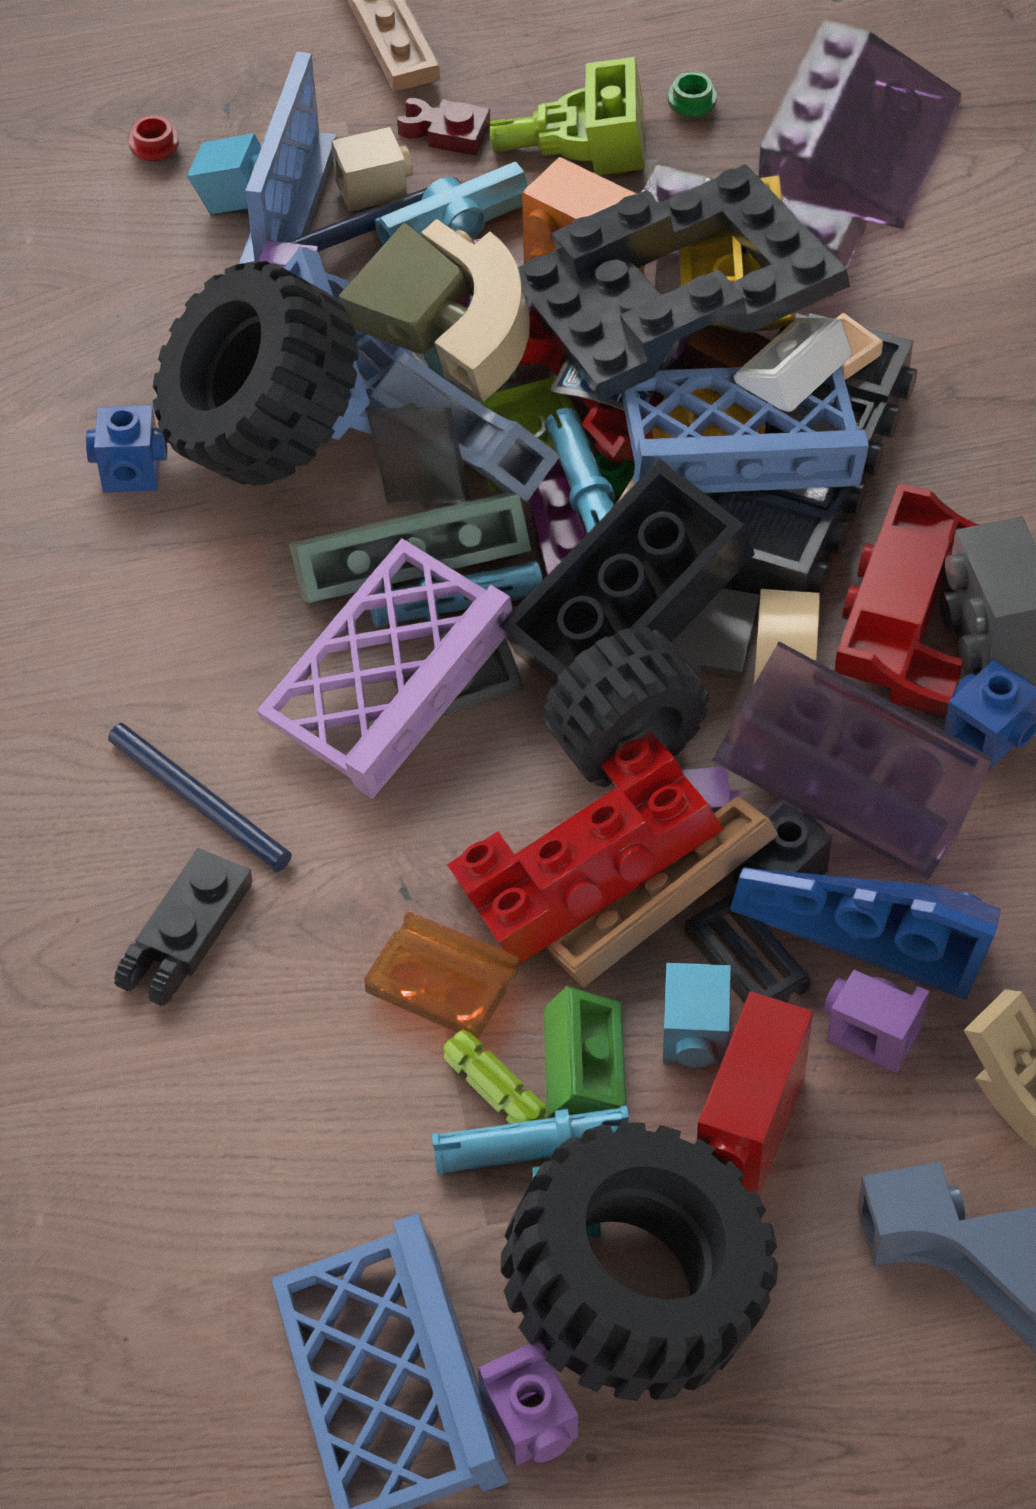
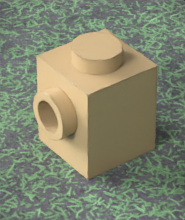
(371, 168)

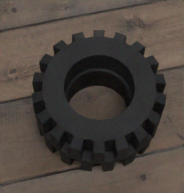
(620, 694)

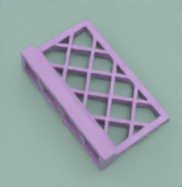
(426, 694)

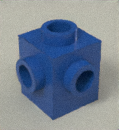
(126, 448)
(993, 711)

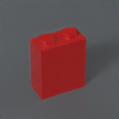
(757, 1087)

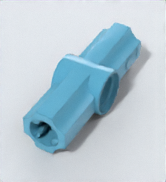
(460, 205)

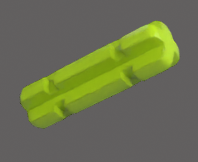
(492, 1079)

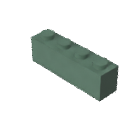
(451, 534)

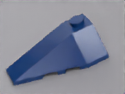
(898, 926)

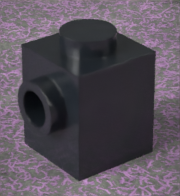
(798, 848)

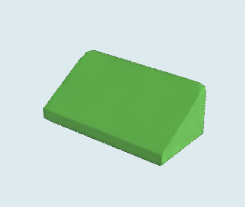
(583, 1053)

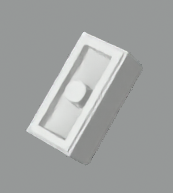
(796, 362)

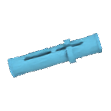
(590, 492)
(514, 581)
(517, 1140)

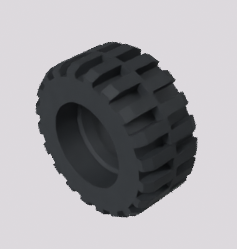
(255, 373)
(593, 1319)

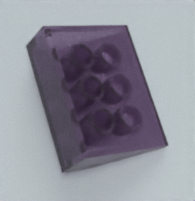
(858, 127)

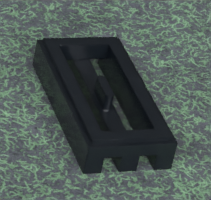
(794, 976)

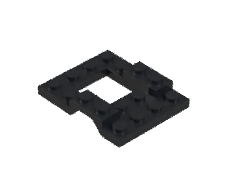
(617, 322)

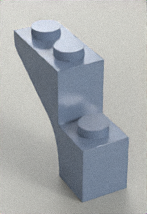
(487, 441)
(922, 1219)

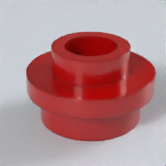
(153, 138)

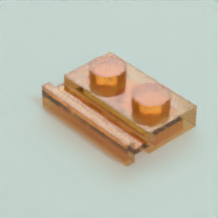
(441, 974)

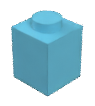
(223, 172)
(696, 1013)

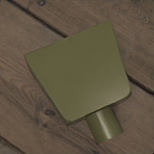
(407, 293)

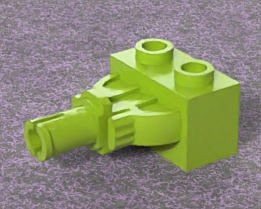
(588, 124)

